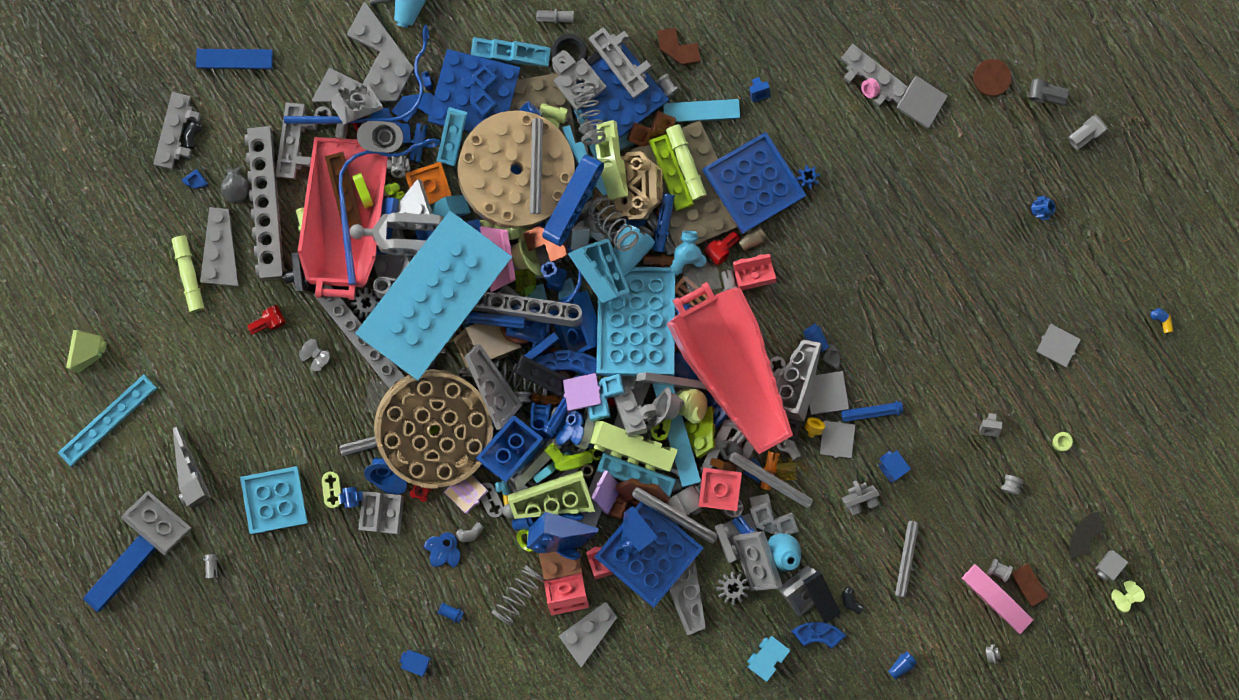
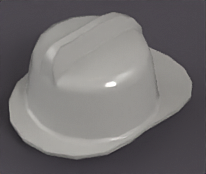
(380, 136)
(666, 406)

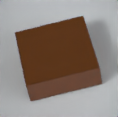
(723, 464)

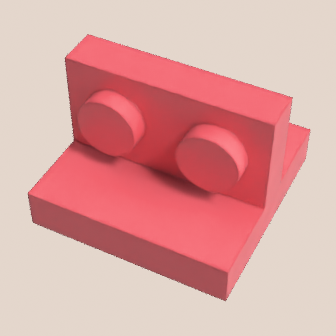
(720, 489)
(566, 594)

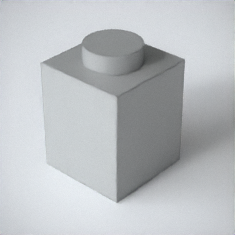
(1110, 566)

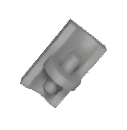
(859, 494)

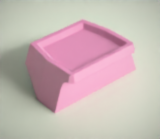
(501, 239)

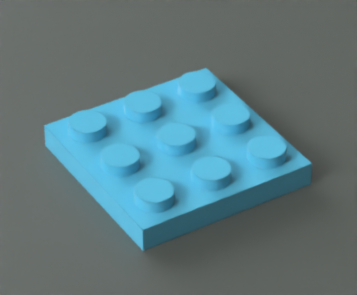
(273, 500)

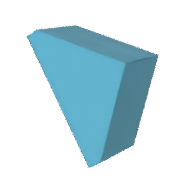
(455, 204)

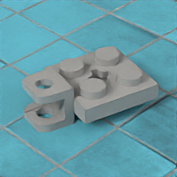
(570, 73)

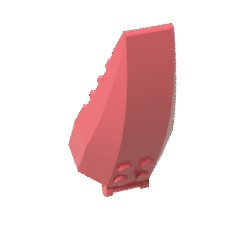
(730, 359)

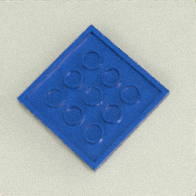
(455, 88)
(617, 103)
(754, 182)
(658, 564)

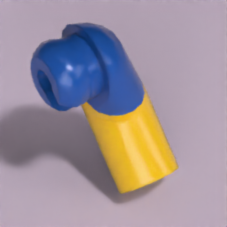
(1164, 317)

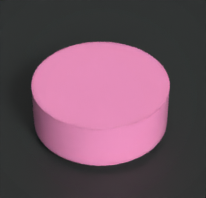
(870, 88)

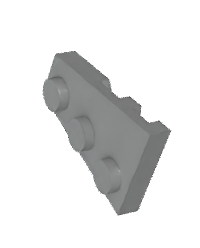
(587, 633)

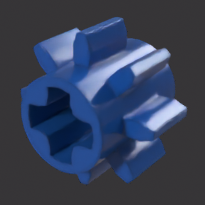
(810, 181)
(1043, 207)
(350, 497)

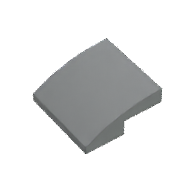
(381, 512)

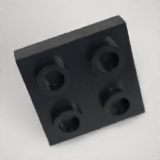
(298, 277)

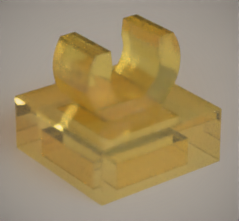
(786, 471)

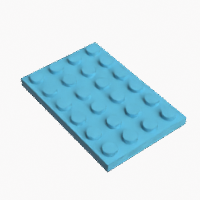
(634, 326)

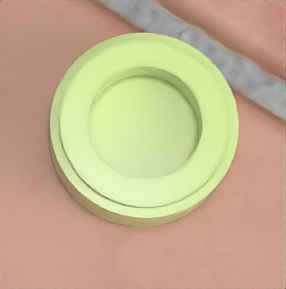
(1062, 441)

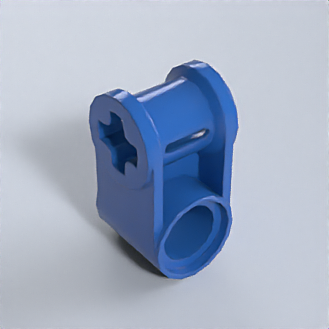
(539, 417)

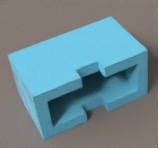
(766, 658)

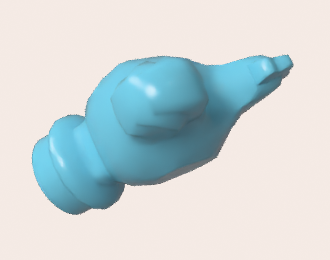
(687, 253)

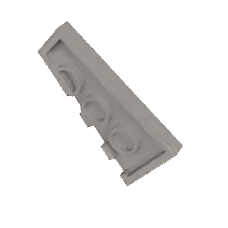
(219, 256)
(493, 388)
(687, 600)

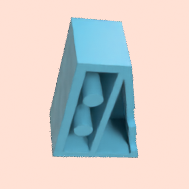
(601, 269)

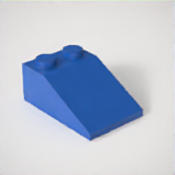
(511, 449)
(558, 533)

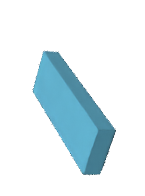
(451, 136)

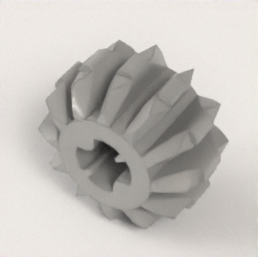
(374, 300)
(730, 582)

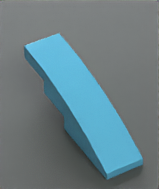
(511, 52)
(579, 151)

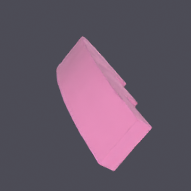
(997, 599)

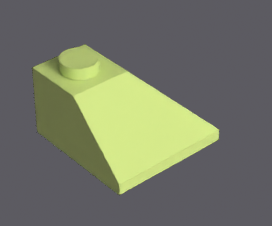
(84, 350)

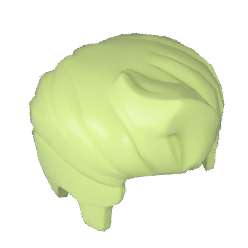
(694, 404)

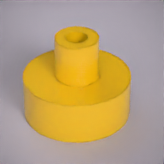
(814, 427)

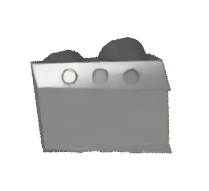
(355, 103)

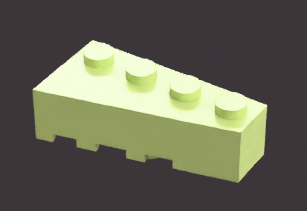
(634, 448)
(556, 496)

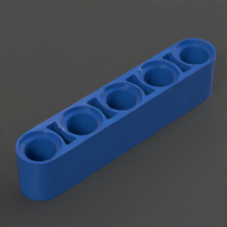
(573, 200)
(119, 573)

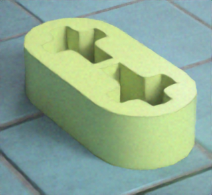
(327, 490)

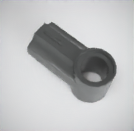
(1042, 91)

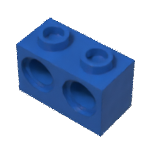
(893, 465)

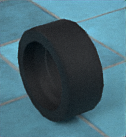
(573, 39)

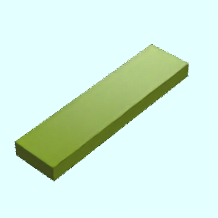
(671, 172)

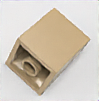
(489, 338)

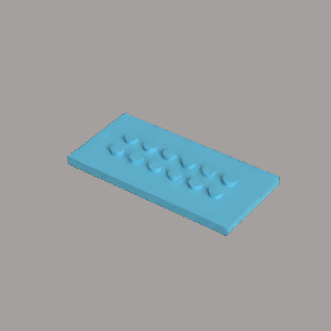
(433, 295)

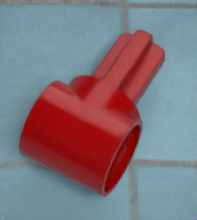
(719, 250)
(270, 318)

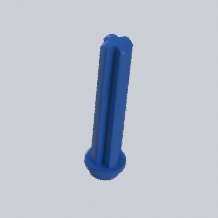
(495, 320)
(872, 411)
(556, 419)

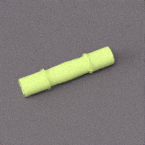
(686, 162)
(187, 274)

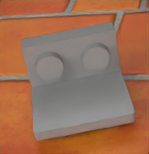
(726, 532)

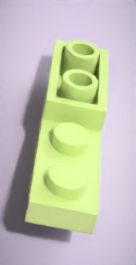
(614, 167)

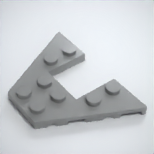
(389, 71)
(414, 202)

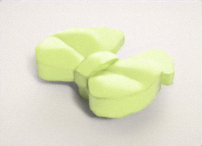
(1134, 594)

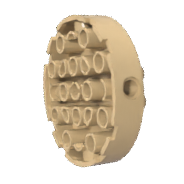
(487, 163)
(405, 422)

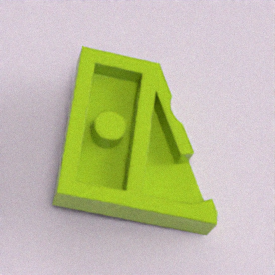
(702, 434)

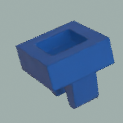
(759, 90)

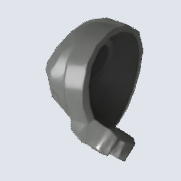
(235, 186)

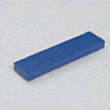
(234, 59)

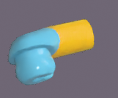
(504, 488)

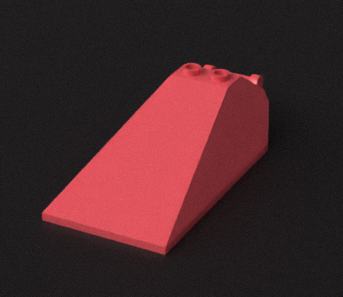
(321, 229)

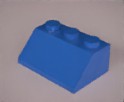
(584, 336)
(635, 532)

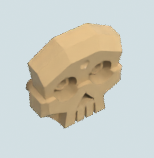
(639, 201)

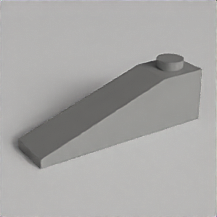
(797, 379)
(190, 480)

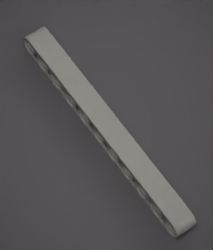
(508, 301)

